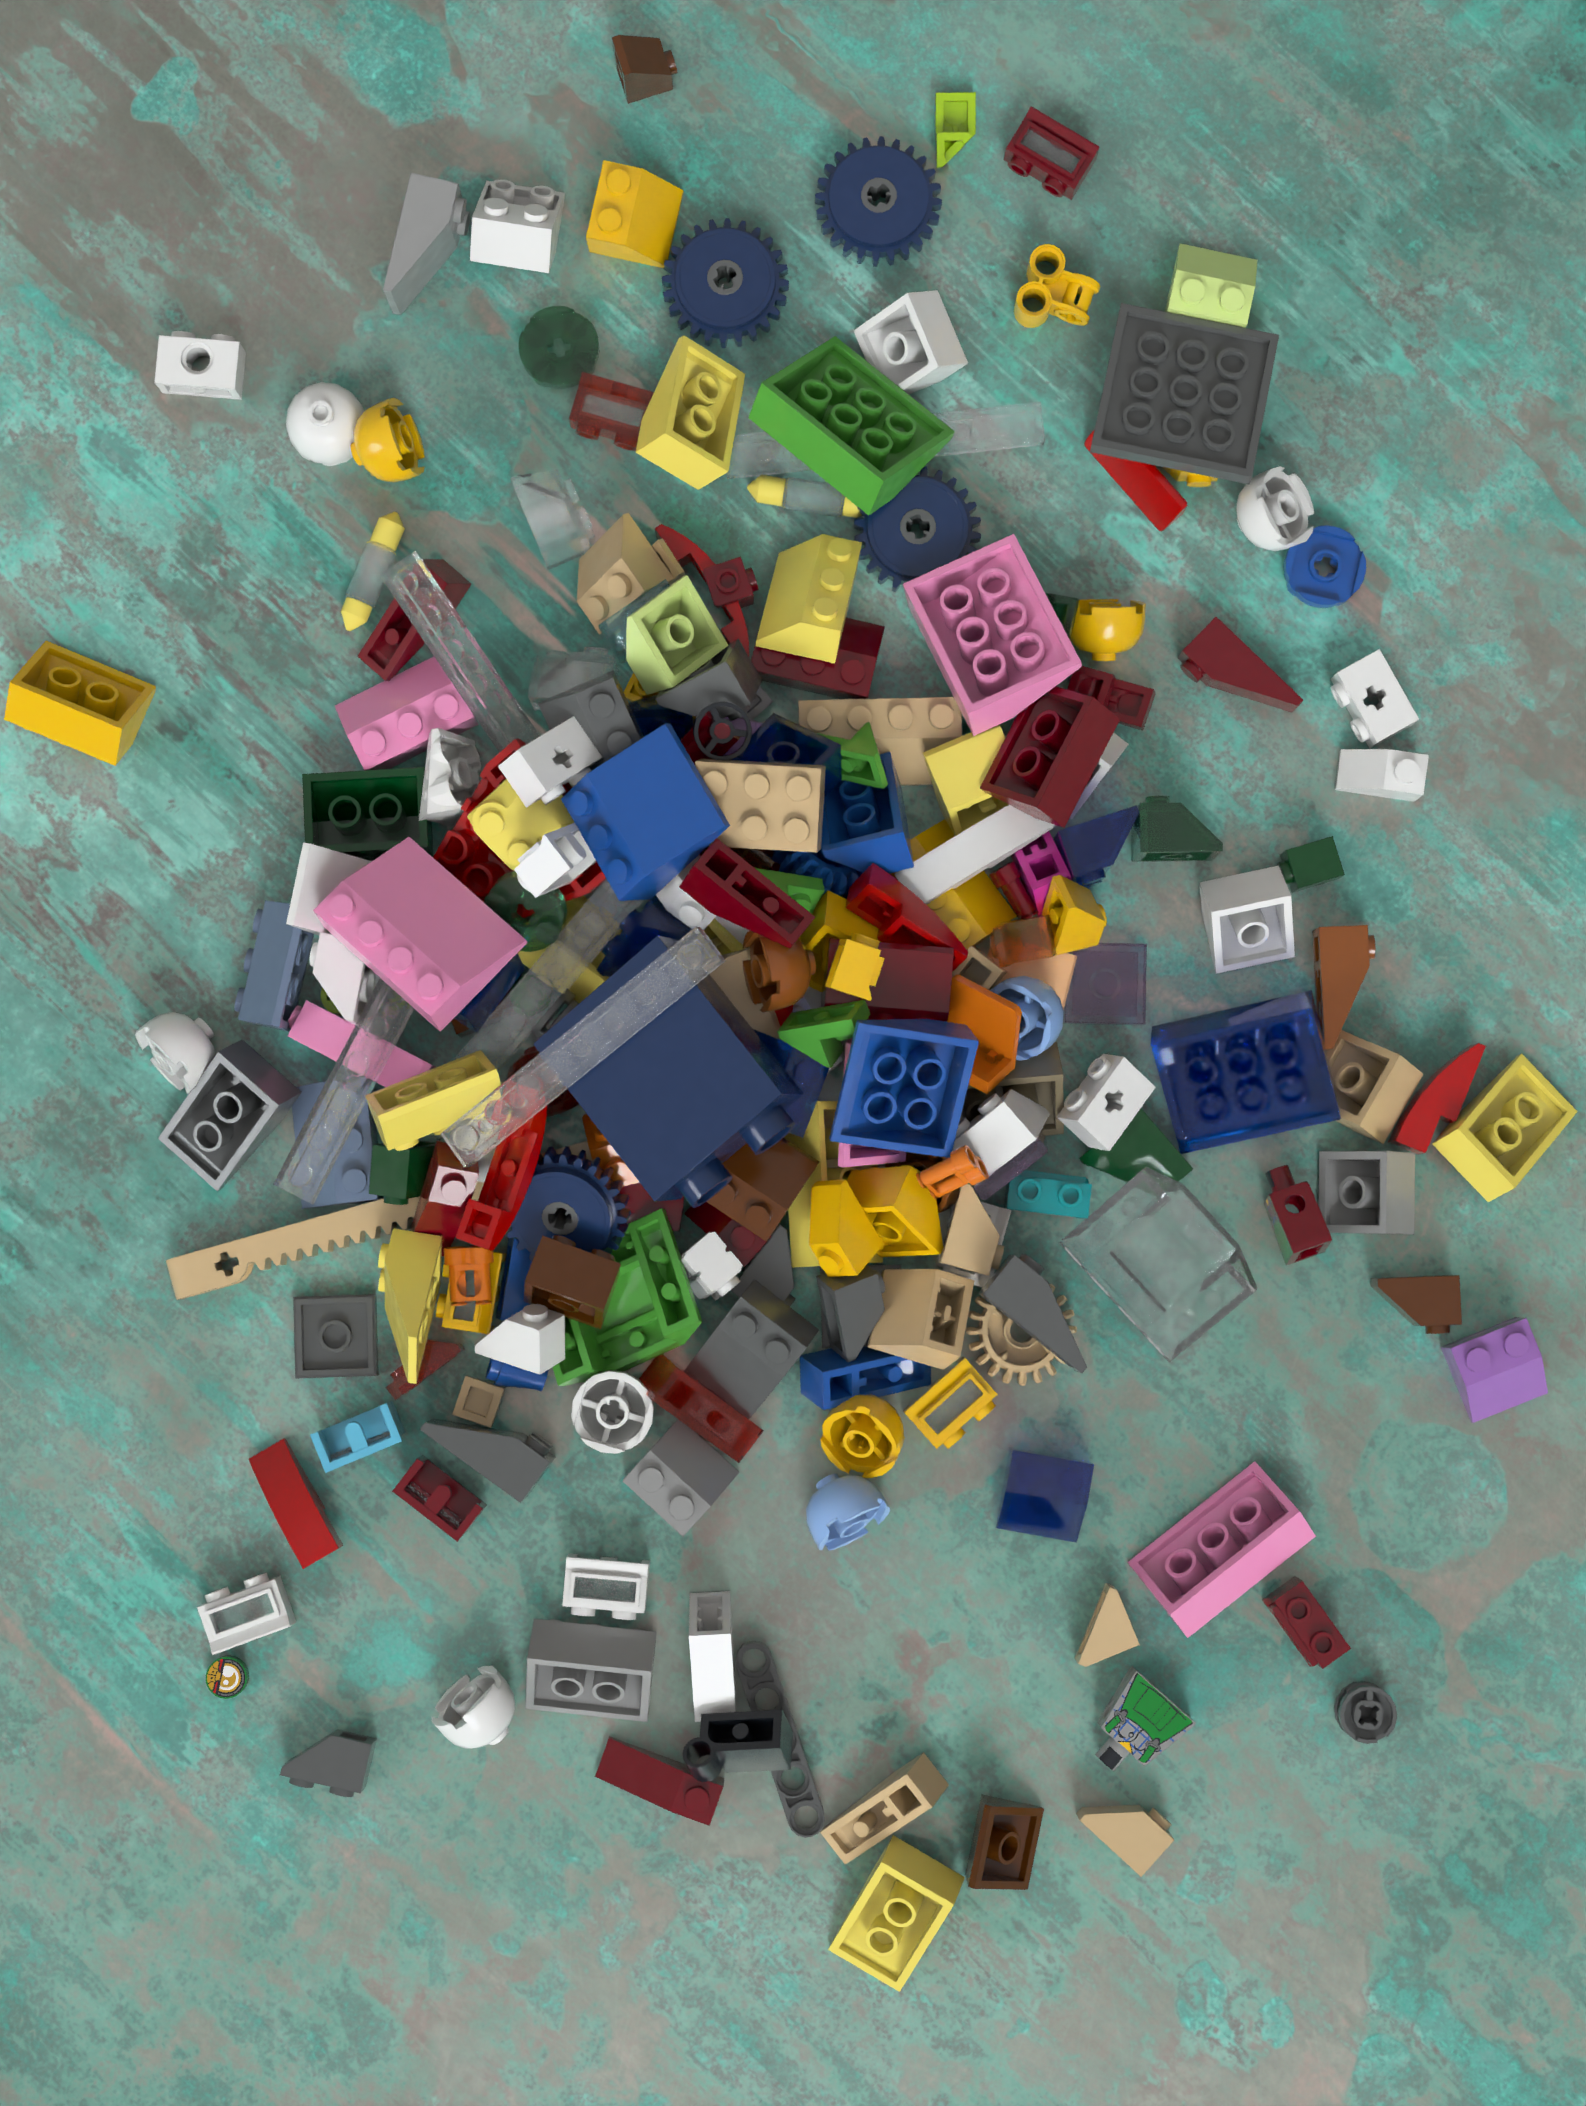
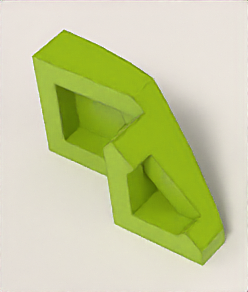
(953, 123)

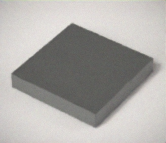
(335, 1336)

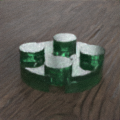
(539, 336)
(546, 922)

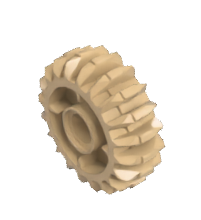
(1004, 1350)

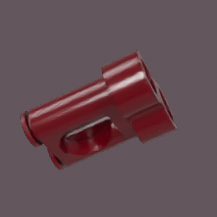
(1008, 879)

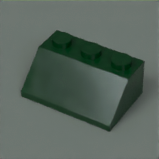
(365, 811)

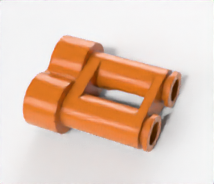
(953, 1172)
(469, 1258)

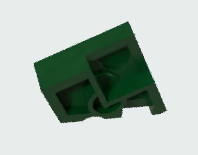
(1138, 1147)

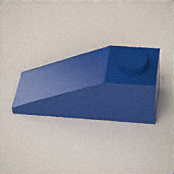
(832, 1380)

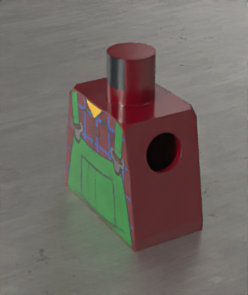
(1300, 1233)

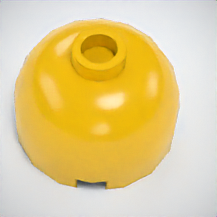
(387, 442)
(1107, 627)
(863, 1435)

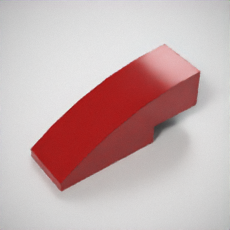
(899, 913)
(1437, 1100)
(294, 1503)

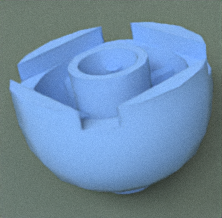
(1040, 1013)
(843, 1509)

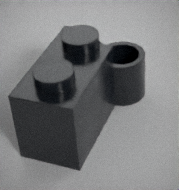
(740, 1743)

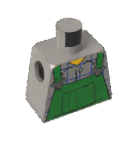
(1140, 1722)

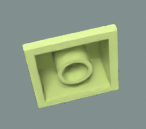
(1212, 285)
(671, 637)

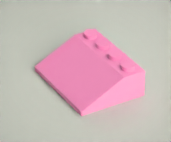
(991, 632)
(420, 931)

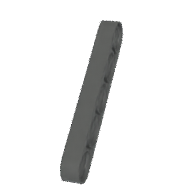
(790, 1798)

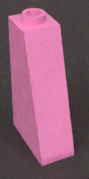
(329, 1034)

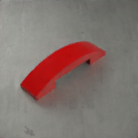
(686, 552)
(505, 1185)

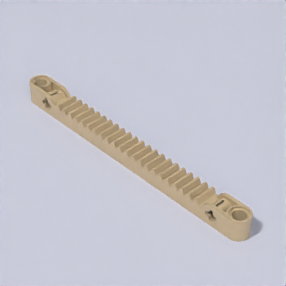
(203, 1270)

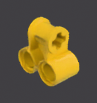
(1054, 291)

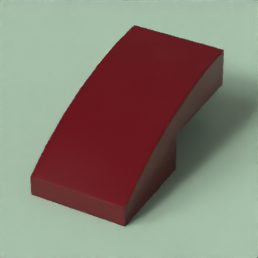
(1122, 698)

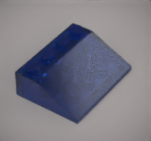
(1245, 1072)

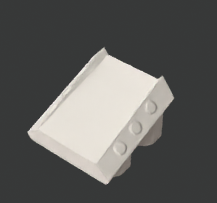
(449, 776)

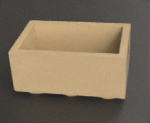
(768, 803)

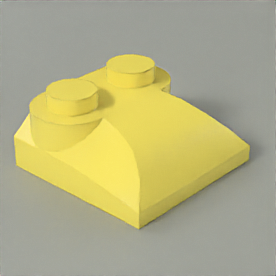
(511, 827)

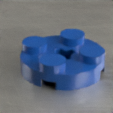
(1336, 587)

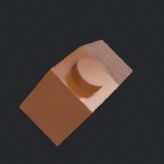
(1340, 967)

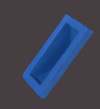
(513, 1281)

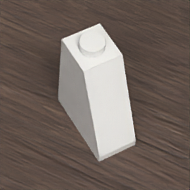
(711, 1653)

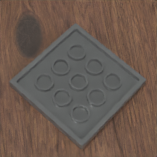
(1185, 393)

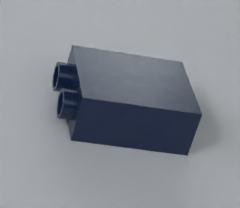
(683, 1088)

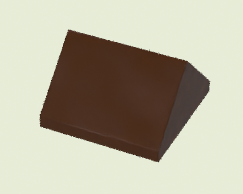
(1003, 1844)

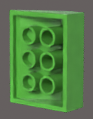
(849, 424)

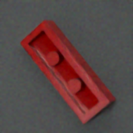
(1145, 487)

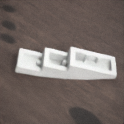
(972, 852)

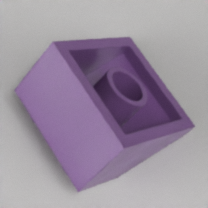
(1496, 1368)

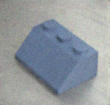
(274, 969)
(351, 1172)

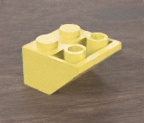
(957, 774)

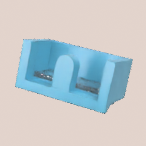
(358, 1436)

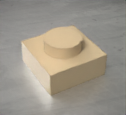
(478, 1401)

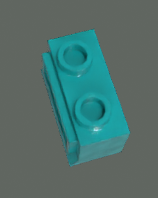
(1049, 1194)

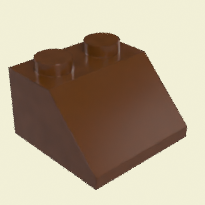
(763, 1185)
(572, 1280)

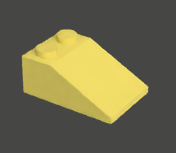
(692, 415)
(1505, 1129)
(411, 1290)
(897, 1913)

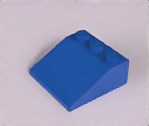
(645, 814)
(905, 1085)

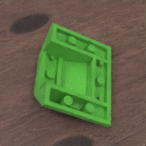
(647, 1312)

